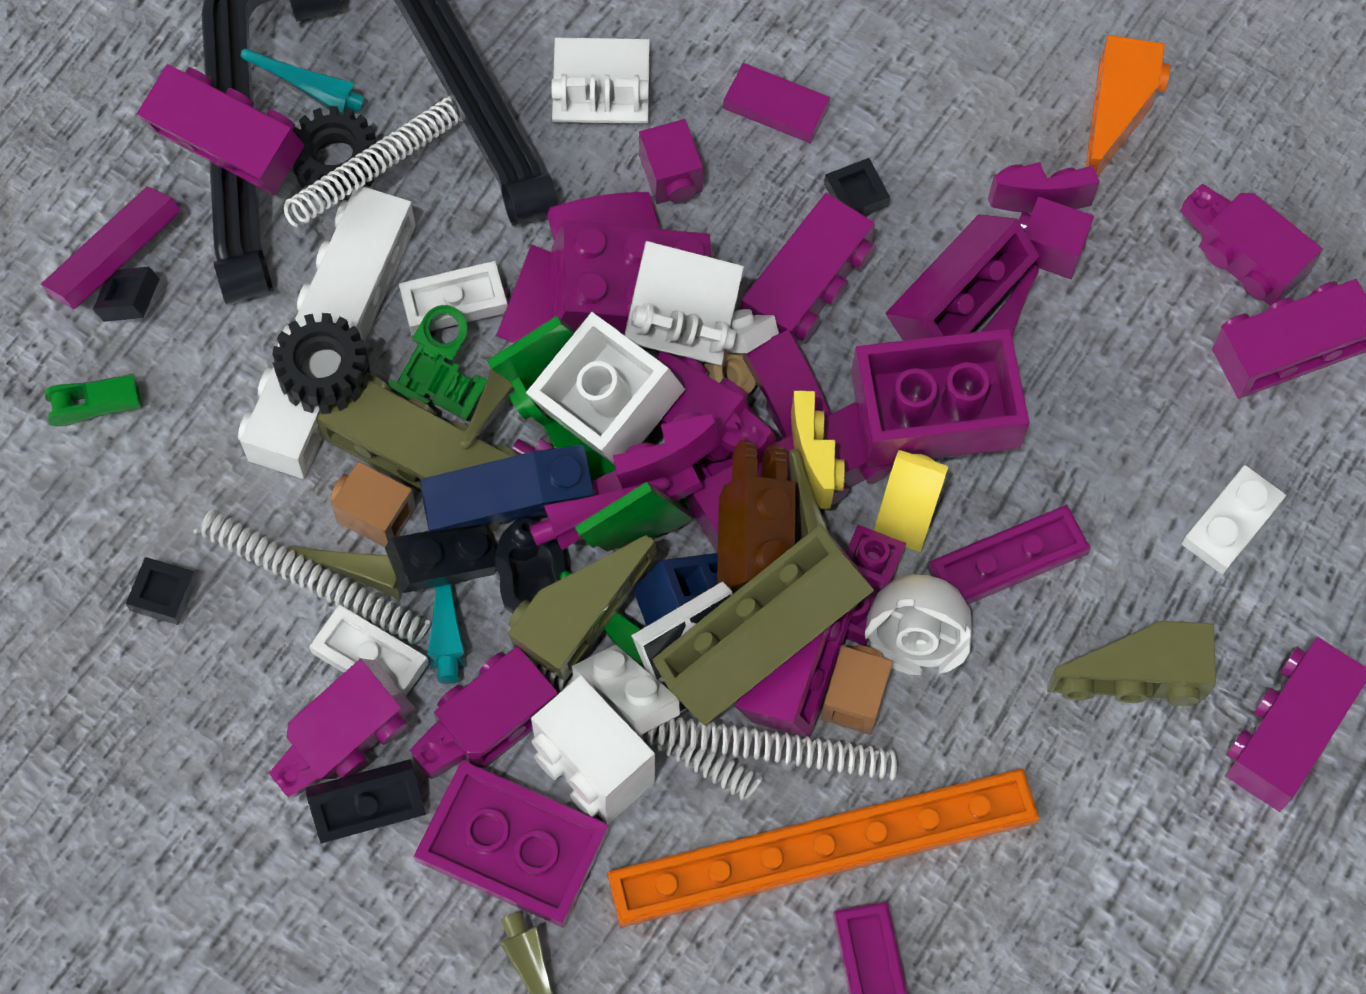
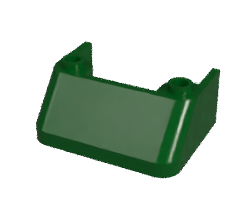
(632, 516)

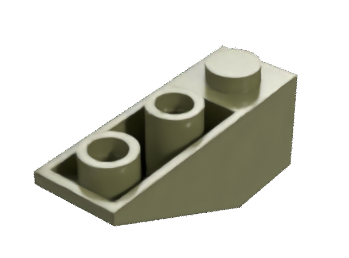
(1155, 662)

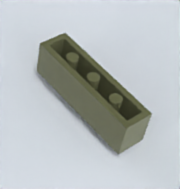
(403, 437)
(762, 625)

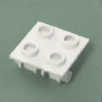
(600, 80)
(684, 303)

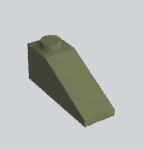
(574, 611)

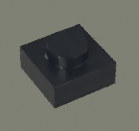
(858, 187)
(126, 294)
(161, 590)

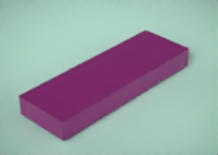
(110, 247)
(1012, 555)

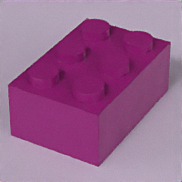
(600, 264)
(939, 396)

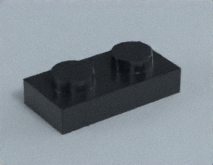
(441, 557)
(365, 801)

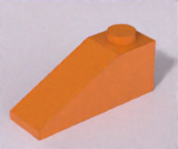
(1125, 91)

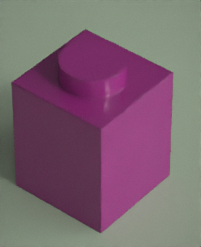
(671, 162)
(1057, 235)

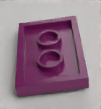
(511, 843)

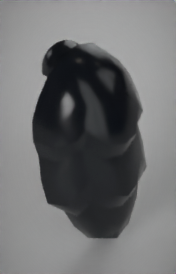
(524, 565)

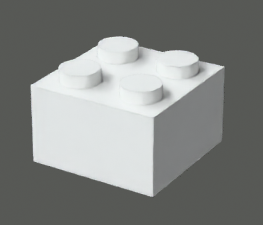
(605, 389)
(592, 751)

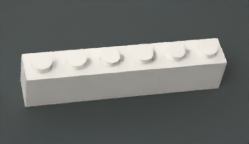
(350, 284)

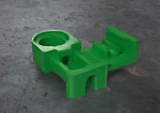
(433, 375)

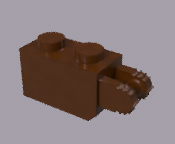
(754, 515)

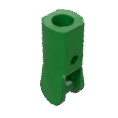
(100, 396)

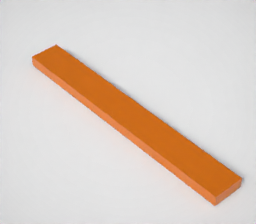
(821, 847)

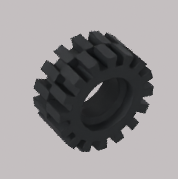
(328, 130)
(316, 337)

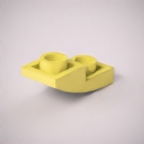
(818, 455)
(911, 499)

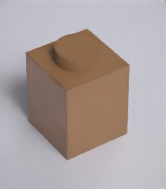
(372, 504)
(856, 688)

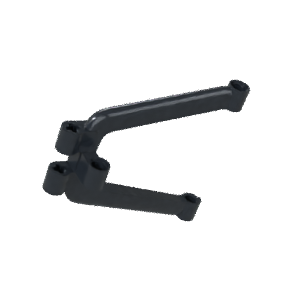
(235, 202)

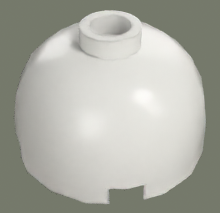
(920, 624)

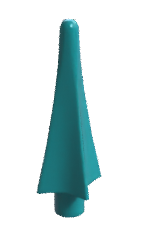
(320, 87)
(445, 639)

